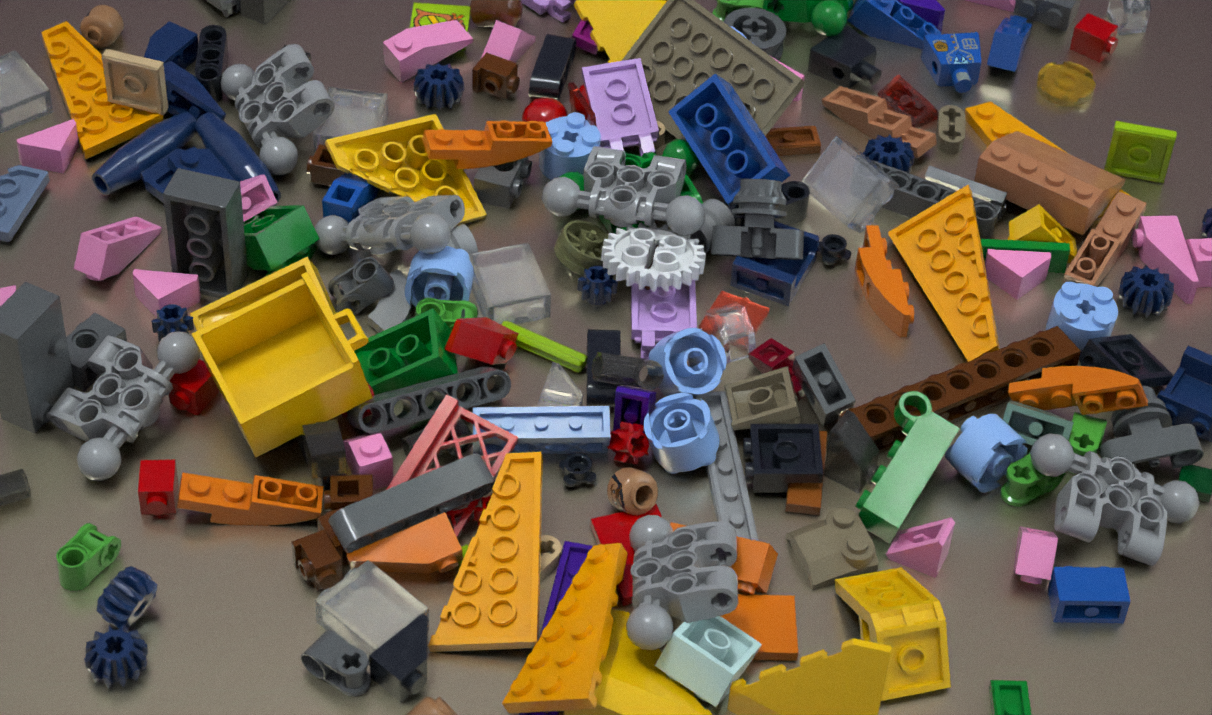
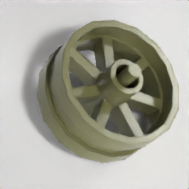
(580, 246)

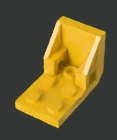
(910, 619)

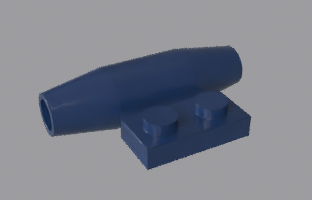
(225, 154)
(147, 157)

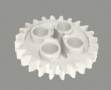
(632, 252)

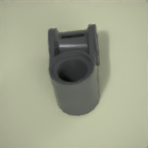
(360, 284)
(338, 664)

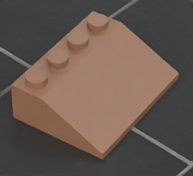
(1048, 177)

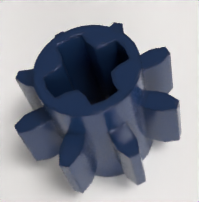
(597, 286)
(172, 319)

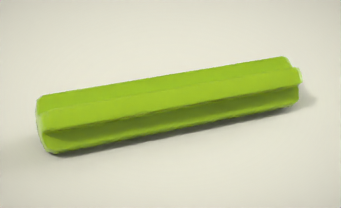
(548, 348)

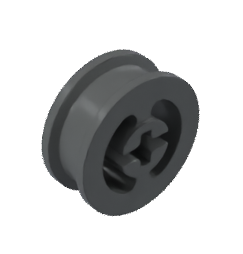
(758, 26)

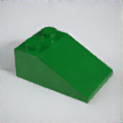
(277, 236)
(408, 354)

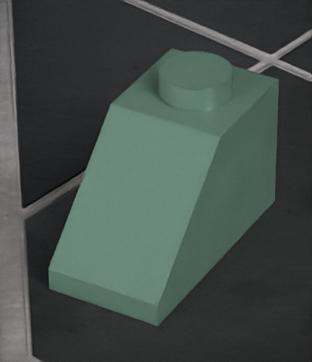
(1034, 423)

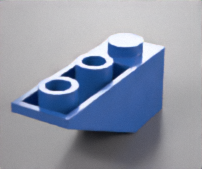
(890, 22)
(1009, 43)
(347, 196)

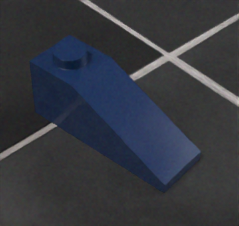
(173, 44)
(187, 93)

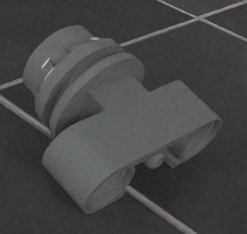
(759, 205)
(1148, 435)

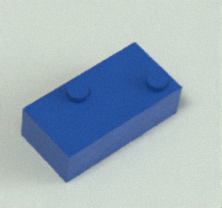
(726, 137)

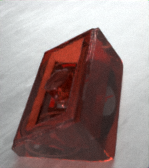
(908, 101)

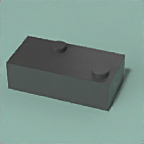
(206, 231)
(32, 356)

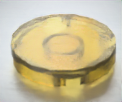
(1066, 84)

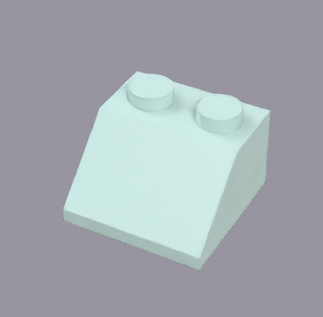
(708, 657)

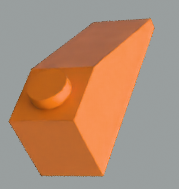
(417, 549)
(753, 564)

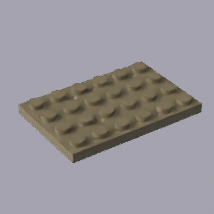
(690, 45)

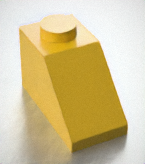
(1041, 227)

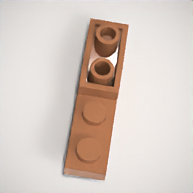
(1107, 241)

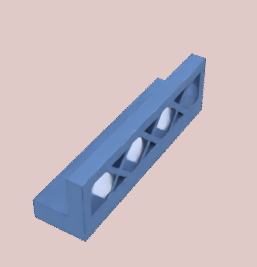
(549, 429)

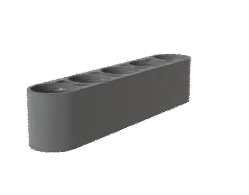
(919, 194)
(414, 399)
(412, 502)

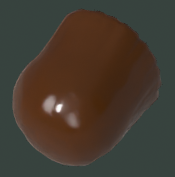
(486, 12)

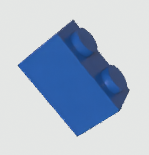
(1088, 595)

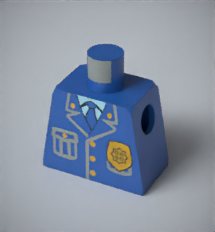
(953, 59)

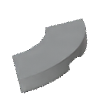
(393, 307)

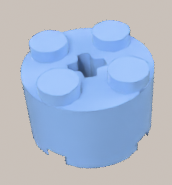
(570, 147)
(440, 276)
(1083, 312)
(705, 361)
(682, 433)
(985, 451)

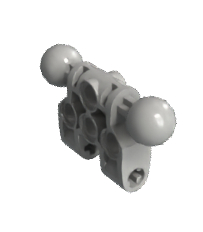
(278, 104)
(628, 192)
(393, 225)
(121, 399)
(1114, 497)
(679, 576)

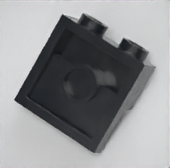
(1127, 356)
(782, 456)

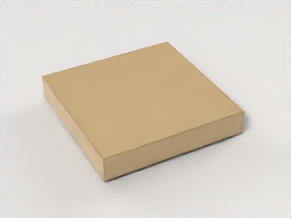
(135, 81)

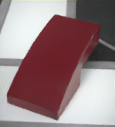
(773, 356)

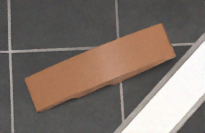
(872, 118)

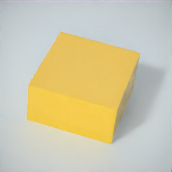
(284, 364)

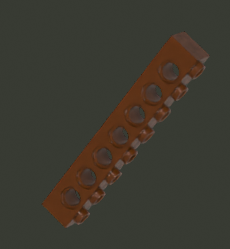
(970, 385)

